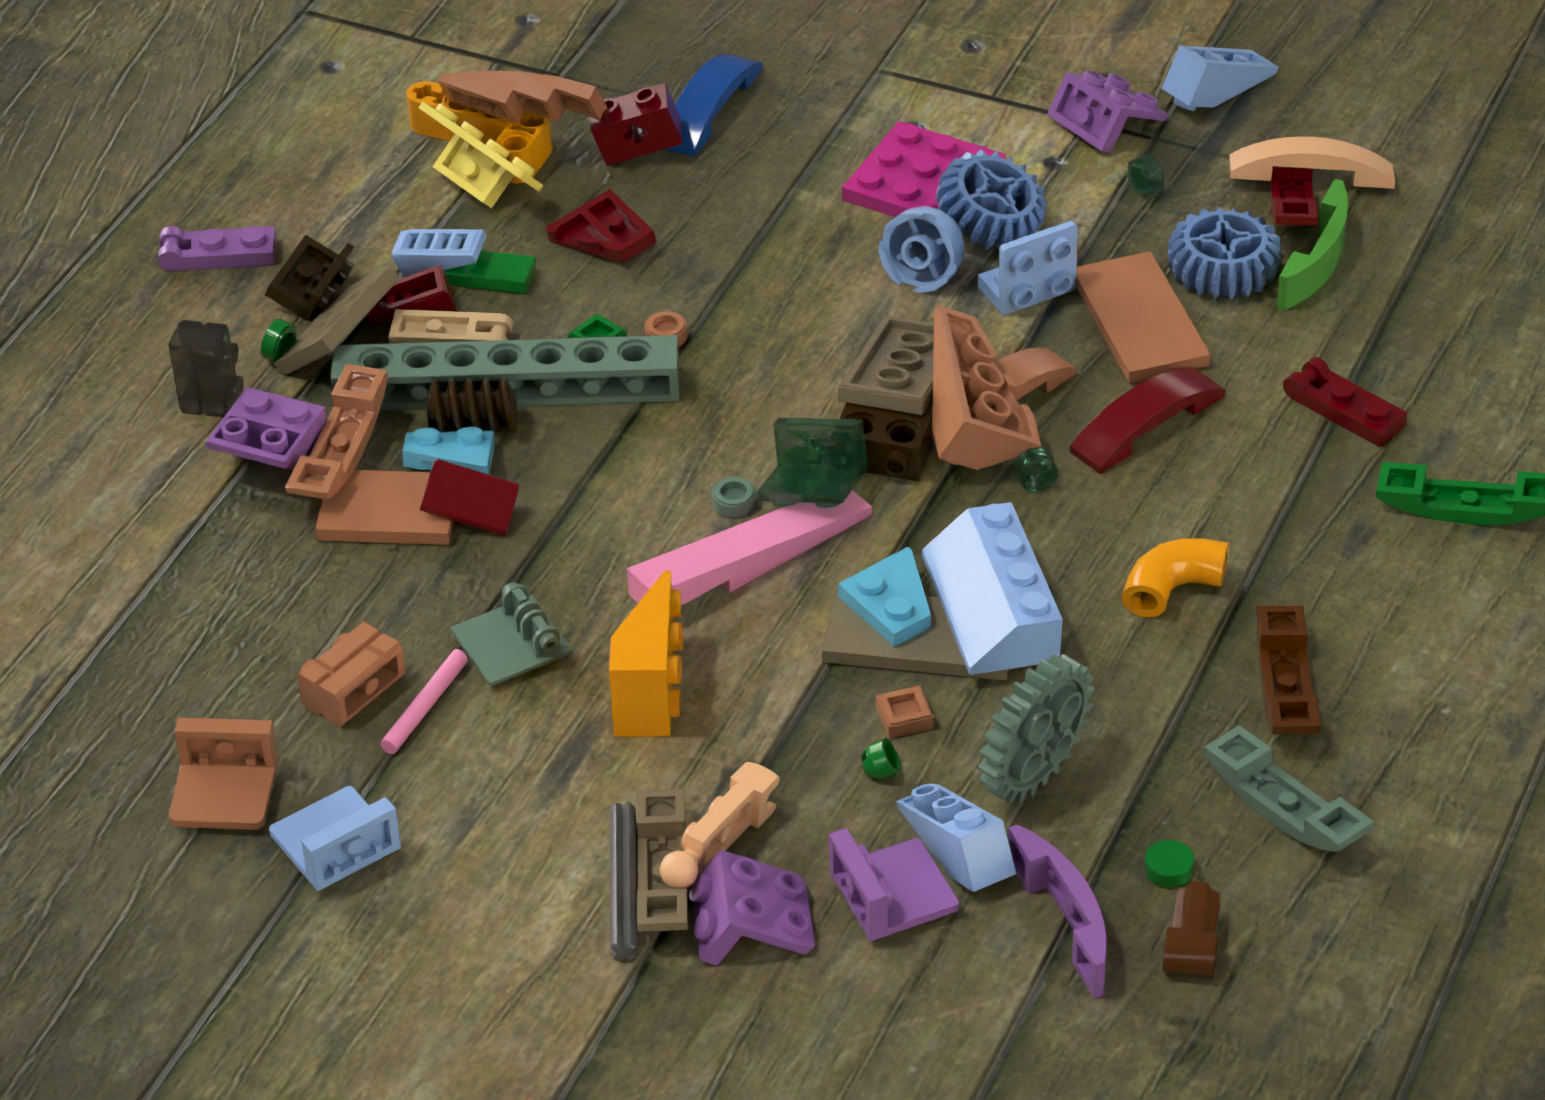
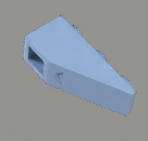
(960, 836)

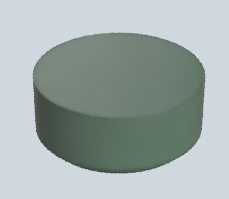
(733, 497)

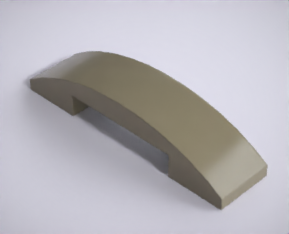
(659, 832)

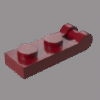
(1344, 402)

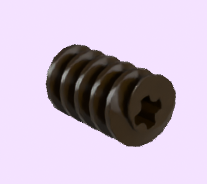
(472, 406)

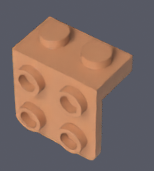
(224, 773)

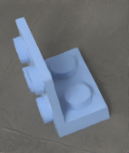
(1033, 269)
(337, 836)

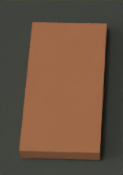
(1140, 317)

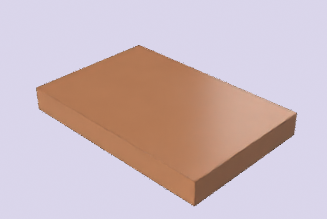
(382, 510)

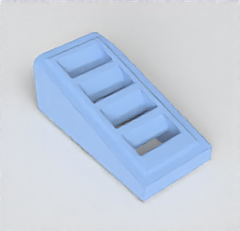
(428, 248)

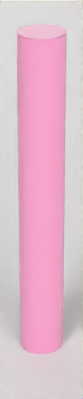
(424, 701)

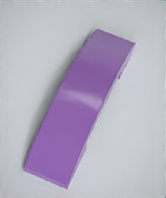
(1043, 867)

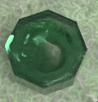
(1145, 175)

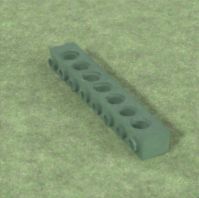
(540, 369)

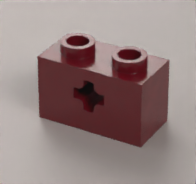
(637, 125)

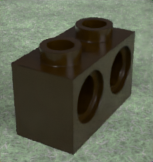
(894, 440)

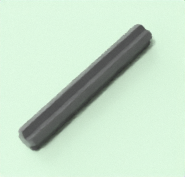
(623, 882)

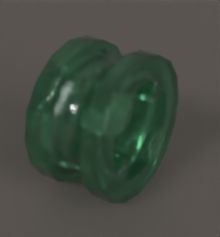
(1036, 469)

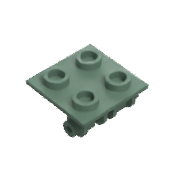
(511, 637)

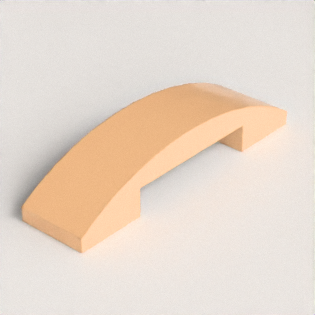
(1257, 160)

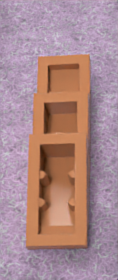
(513, 92)

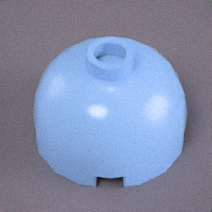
(922, 248)

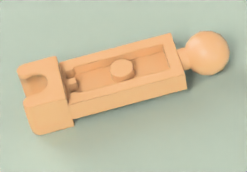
(722, 824)

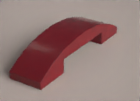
(1292, 197)
(1139, 410)

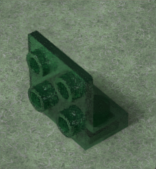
(815, 461)

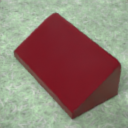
(469, 497)

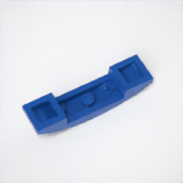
(708, 94)

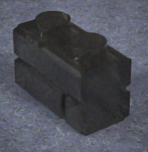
(205, 368)

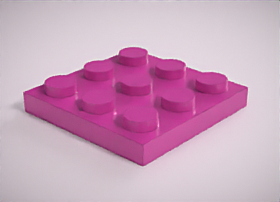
(905, 169)

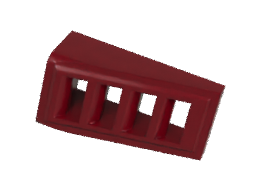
(421, 291)

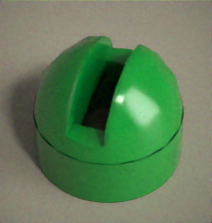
(881, 760)

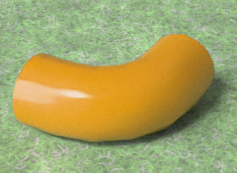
(1170, 566)

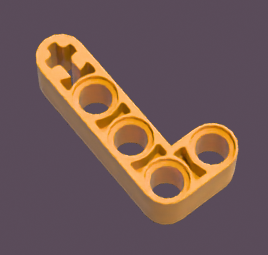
(527, 139)

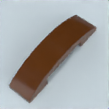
(1285, 671)

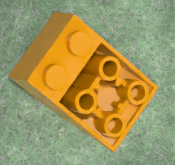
(646, 664)

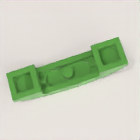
(1308, 273)

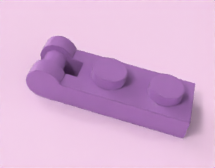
(216, 248)

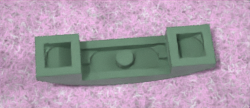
(1280, 798)

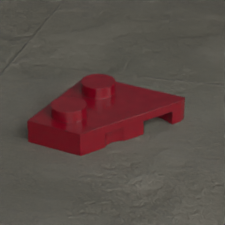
(603, 229)

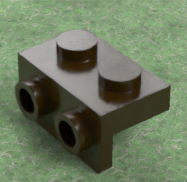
(309, 276)

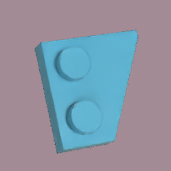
(466, 447)
(889, 597)

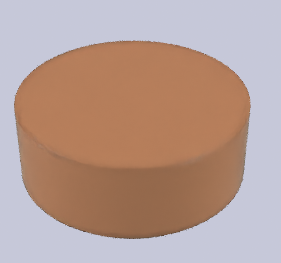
(667, 324)

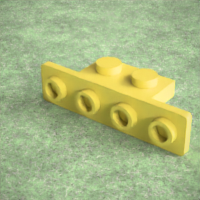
(477, 166)

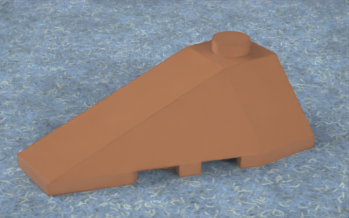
(973, 403)

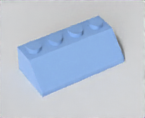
(993, 591)

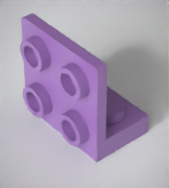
(1100, 106)
(890, 886)

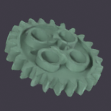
(1036, 728)

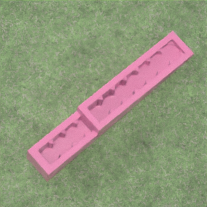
(747, 549)

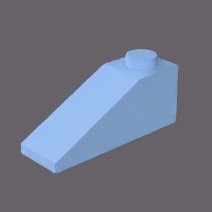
(1214, 75)

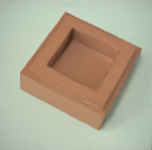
(904, 712)

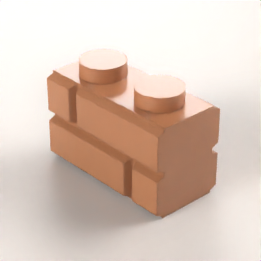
(350, 673)

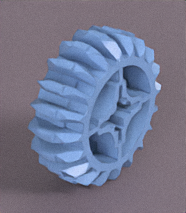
(991, 199)
(1224, 253)

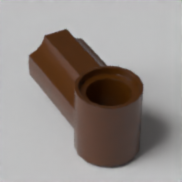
(1193, 935)

